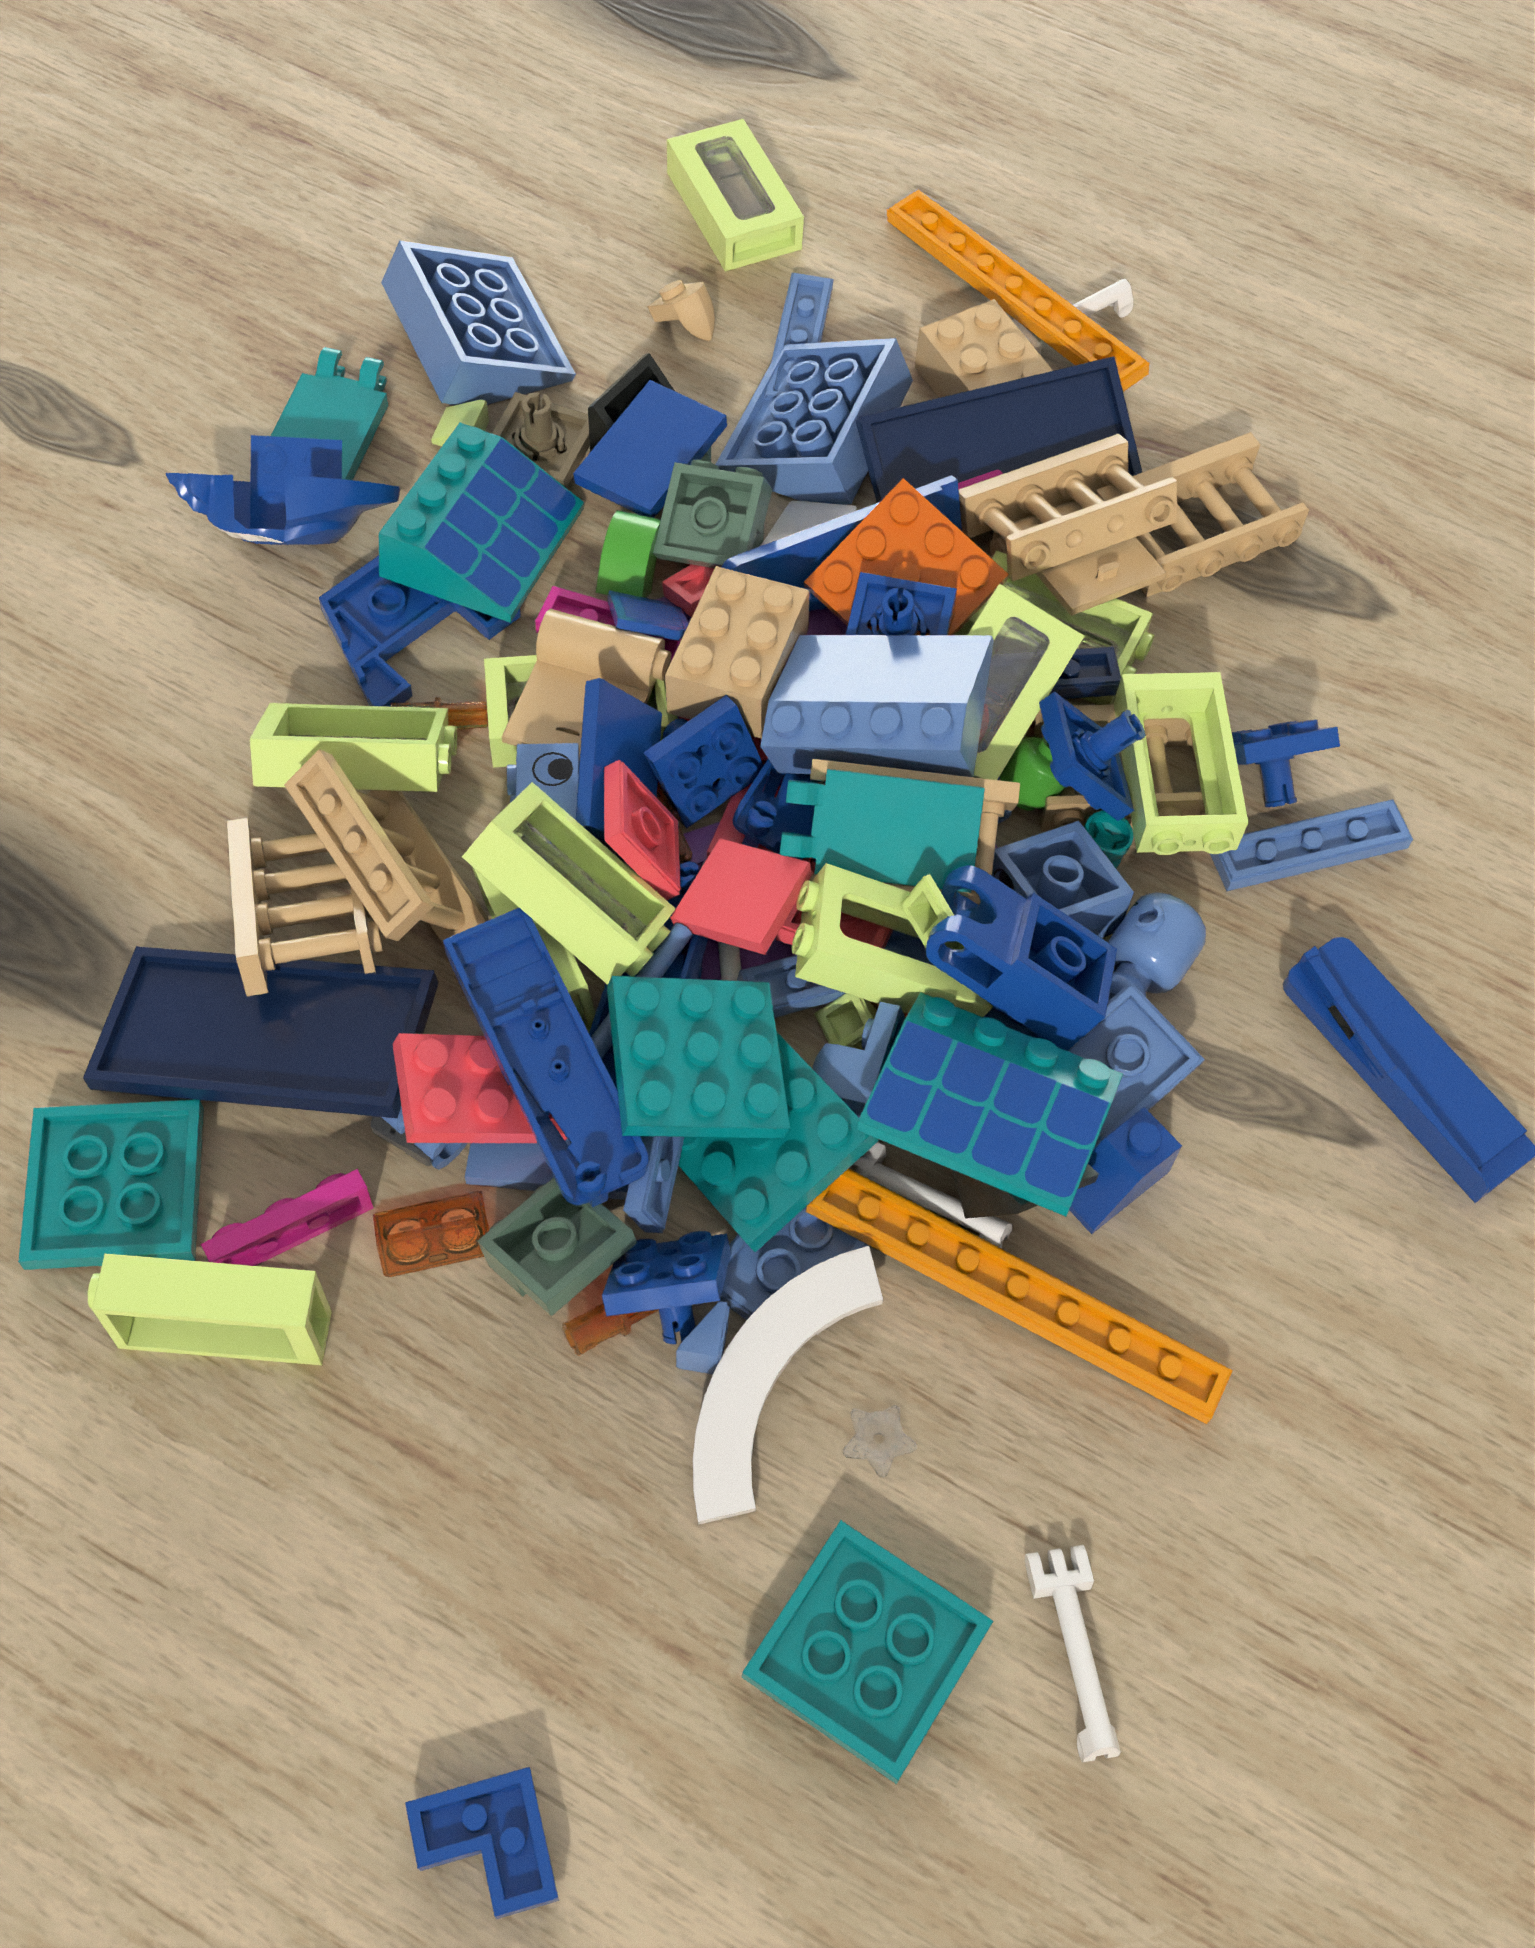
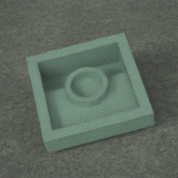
(711, 513)
(554, 1246)

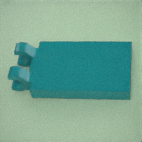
(337, 407)
(887, 826)

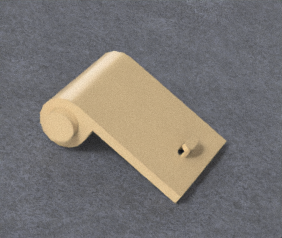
(1097, 575)
(570, 654)

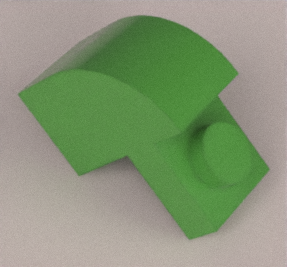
(628, 555)

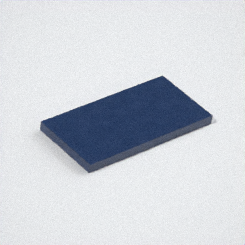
(996, 427)
(304, 1045)

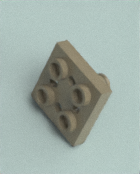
(543, 428)

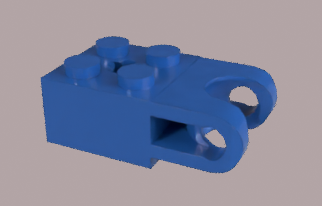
(1024, 957)

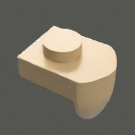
(689, 305)

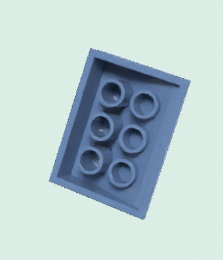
(473, 324)
(815, 446)
(880, 702)

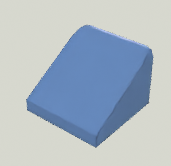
(706, 1342)

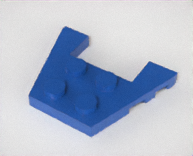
(379, 619)

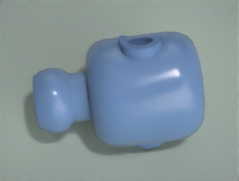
(1156, 944)

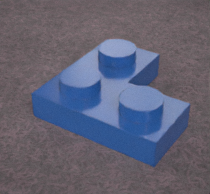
(492, 1819)

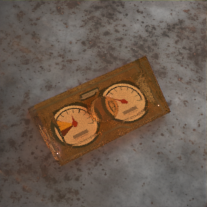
(430, 1233)

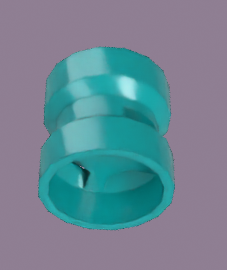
(1110, 835)

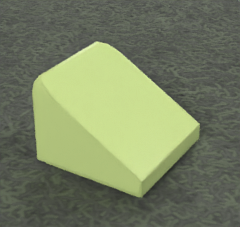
(470, 413)
(925, 907)
(845, 1020)

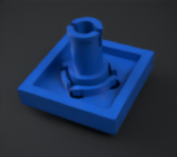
(900, 607)
(1275, 748)
(698, 754)
(1089, 755)
(669, 1279)

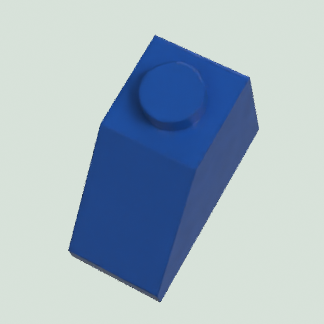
(1127, 1166)

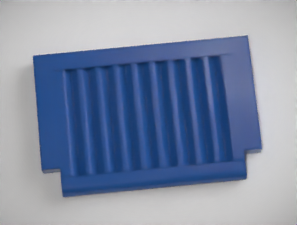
(647, 616)

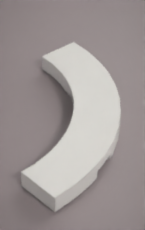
(753, 1365)

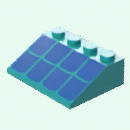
(477, 525)
(990, 1102)

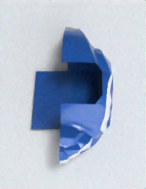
(291, 494)

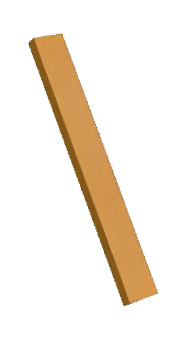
(1012, 287)
(1023, 1294)

